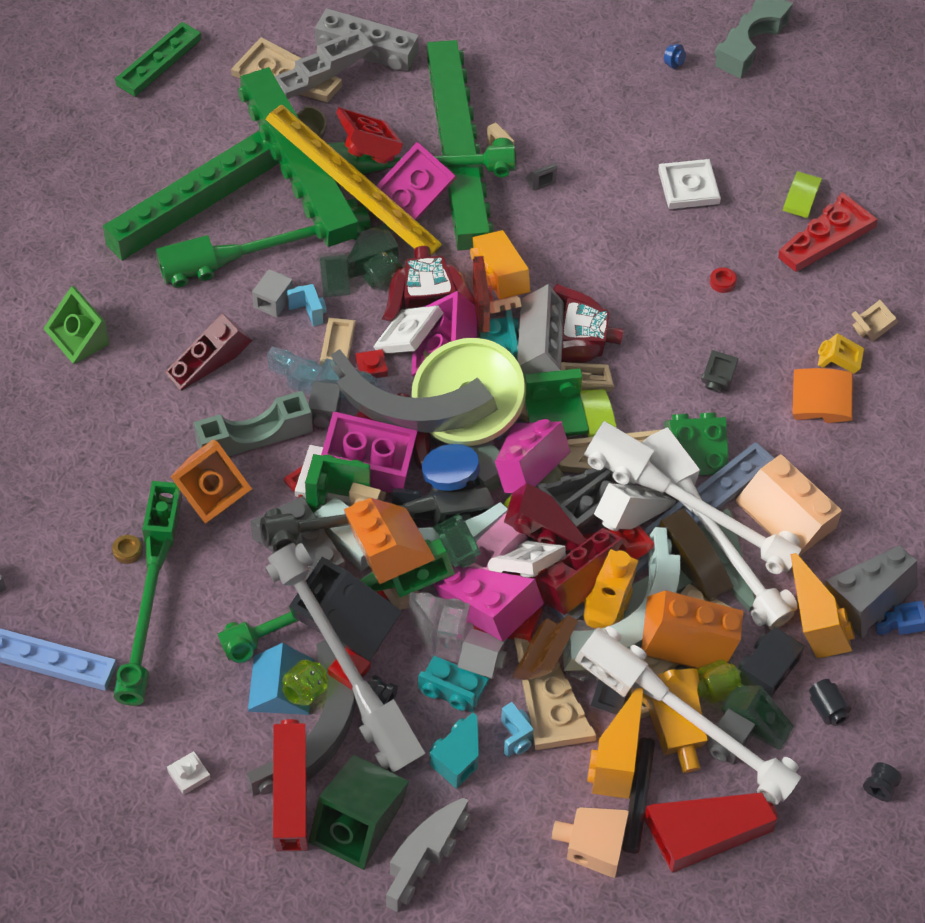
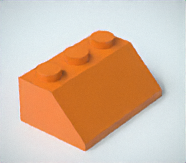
(387, 538)
(689, 630)

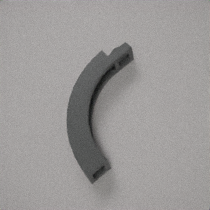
(420, 414)
(327, 733)

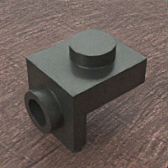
(719, 371)

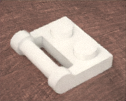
(528, 558)

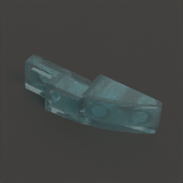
(303, 372)

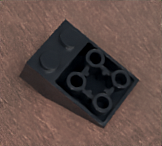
(353, 608)

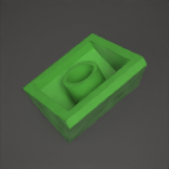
(77, 327)

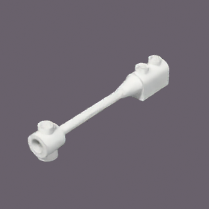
(673, 461)
(631, 464)
(626, 669)

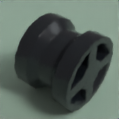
(384, 691)
(882, 781)

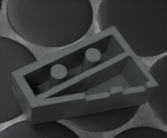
(580, 495)
(315, 542)
(874, 587)

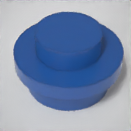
(674, 55)

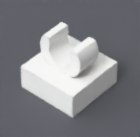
(188, 773)

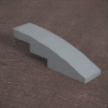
(328, 61)

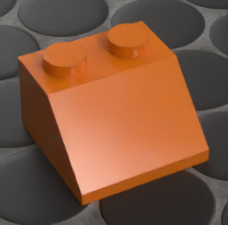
(210, 481)

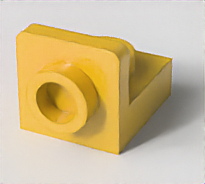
(841, 352)

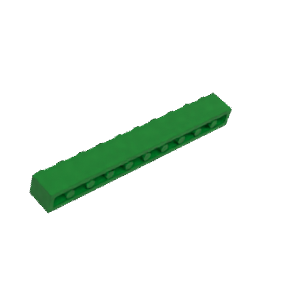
(457, 138)

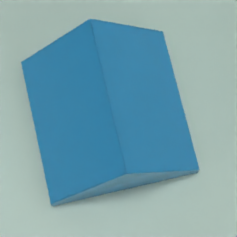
(266, 681)

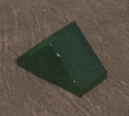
(334, 274)

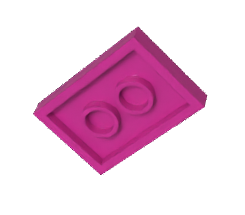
(416, 181)

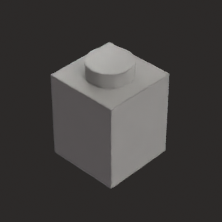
(271, 293)
(482, 653)

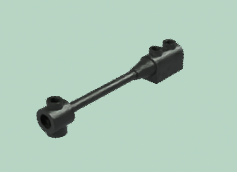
(439, 505)

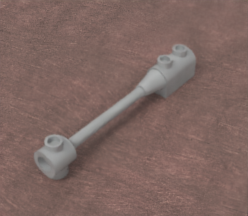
(381, 722)

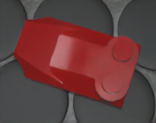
(369, 136)

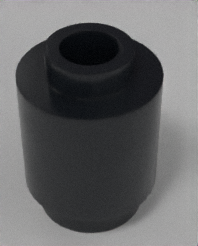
(829, 702)

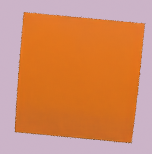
(823, 394)

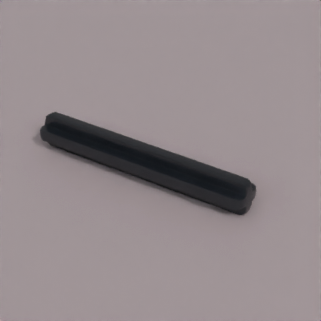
(638, 795)

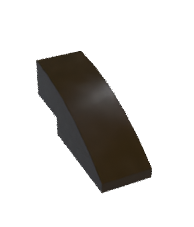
(697, 555)

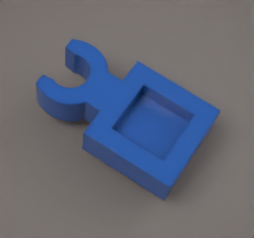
(905, 618)

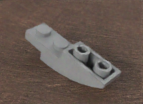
(425, 844)

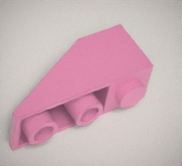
(497, 542)

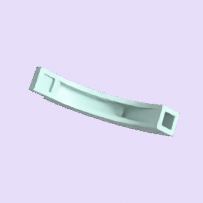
(663, 575)

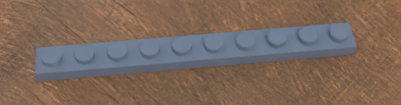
(715, 491)

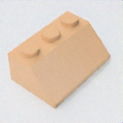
(788, 501)

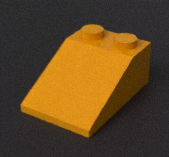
(822, 619)
(614, 761)

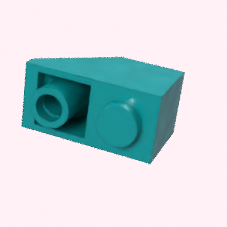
(458, 753)

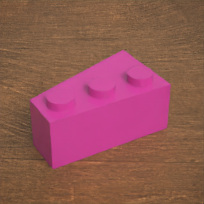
(531, 453)
(496, 599)

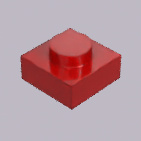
(372, 363)
(336, 671)

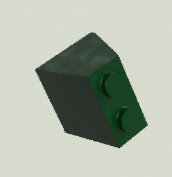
(357, 811)

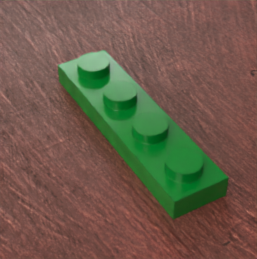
(158, 59)

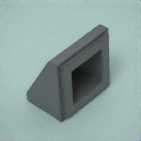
(542, 177)

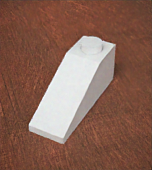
(630, 505)

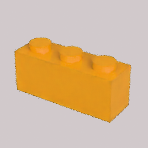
(503, 264)

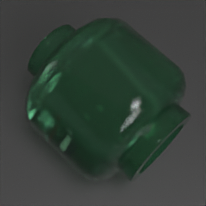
(381, 270)

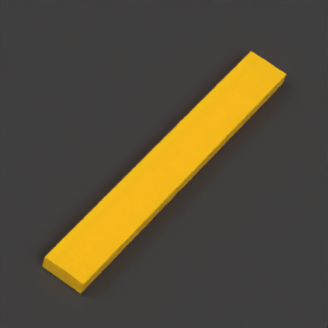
(351, 179)

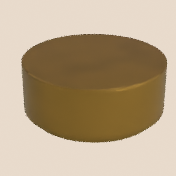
(127, 549)

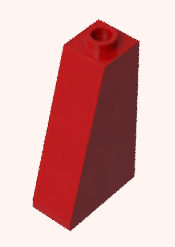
(290, 786)
(708, 826)

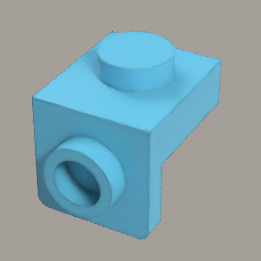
(307, 297)
(520, 727)

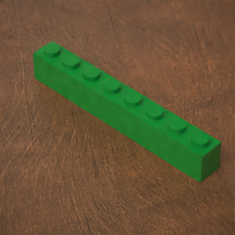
(310, 183)
(188, 196)

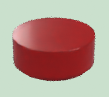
(723, 280)

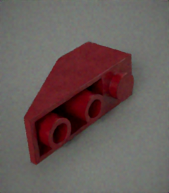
(210, 351)
(541, 518)
(575, 575)

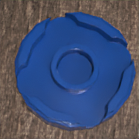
(450, 467)

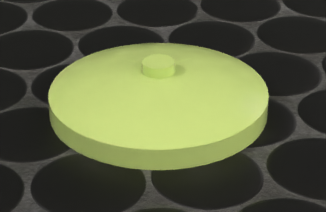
(461, 363)

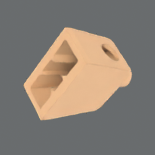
(594, 838)

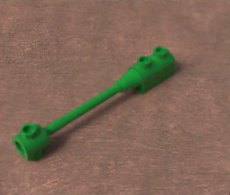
(497, 158)
(200, 258)
(159, 536)
(242, 638)

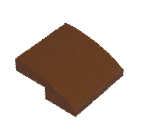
(545, 648)

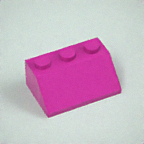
(456, 323)
(376, 443)

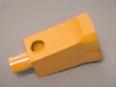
(611, 591)
(672, 729)

